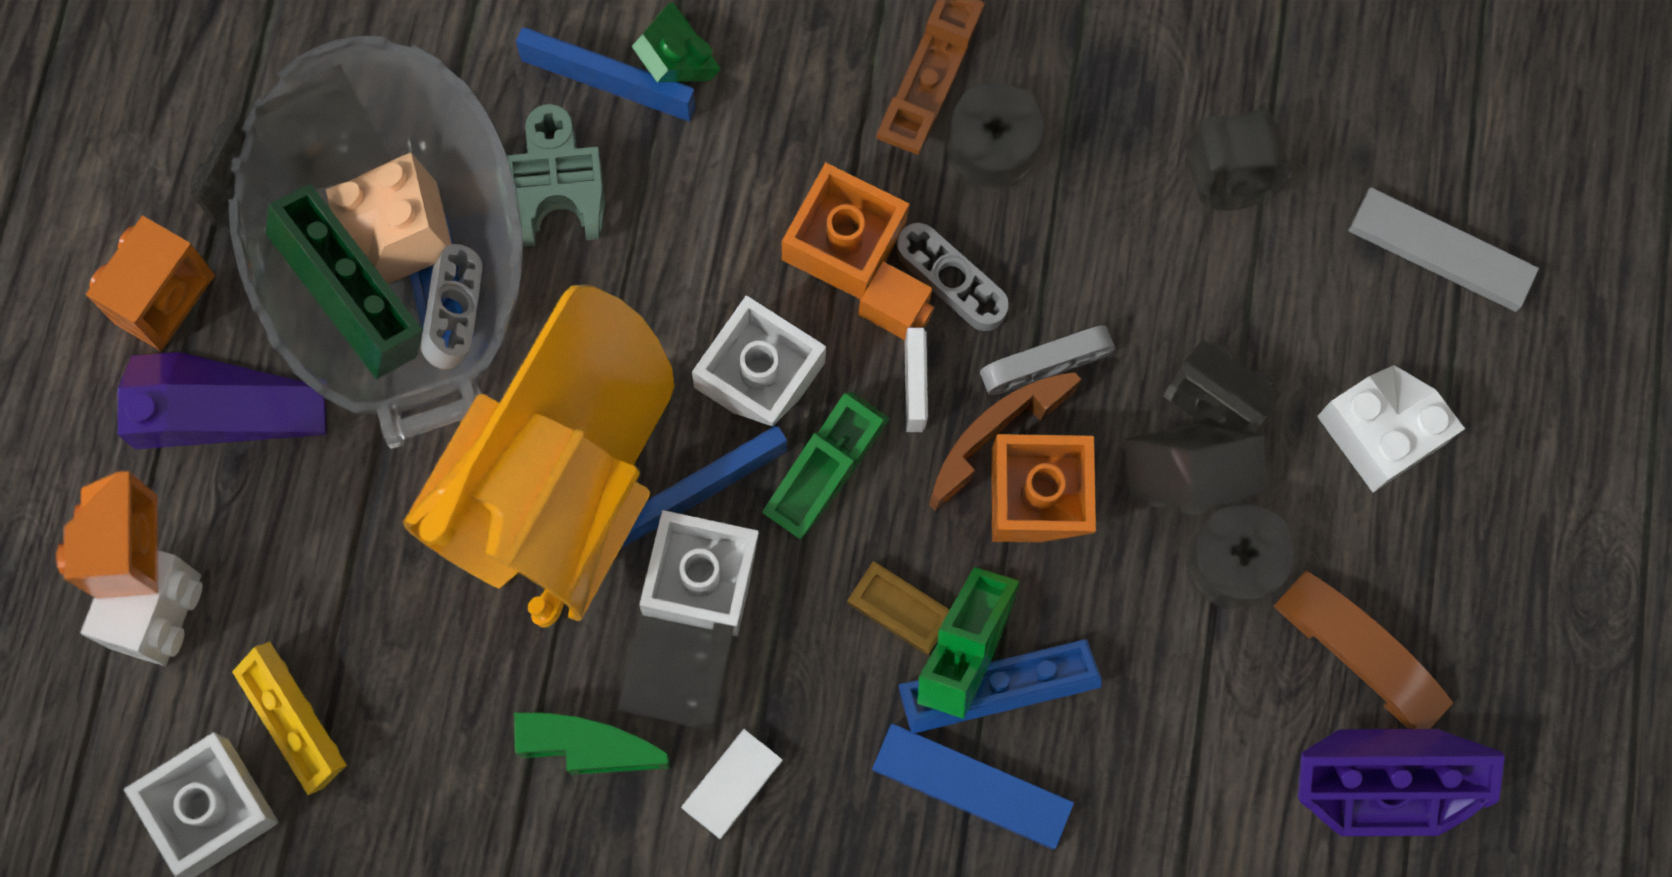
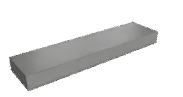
(1443, 249)

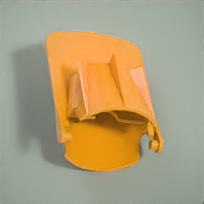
(551, 468)

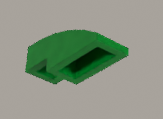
(825, 464)
(967, 643)
(587, 744)

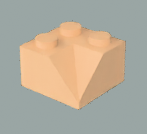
(393, 216)

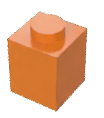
(896, 301)

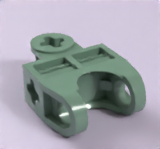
(557, 175)

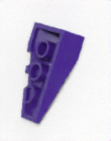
(205, 401)

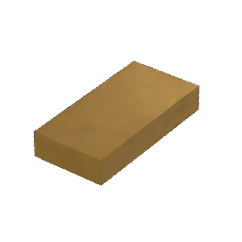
(899, 607)

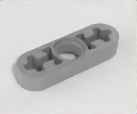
(937, 244)
(439, 319)
(1047, 360)

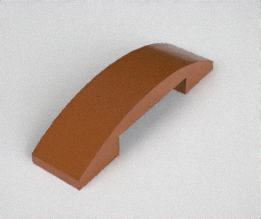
(930, 74)
(1039, 397)
(1366, 649)

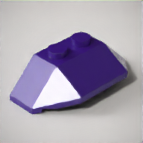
(1398, 781)

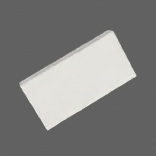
(916, 380)
(732, 784)

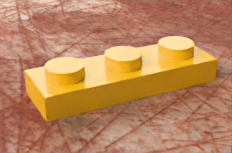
(289, 718)

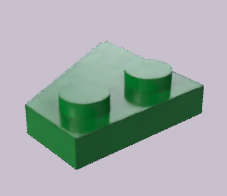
(674, 50)

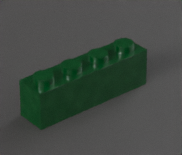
(343, 281)

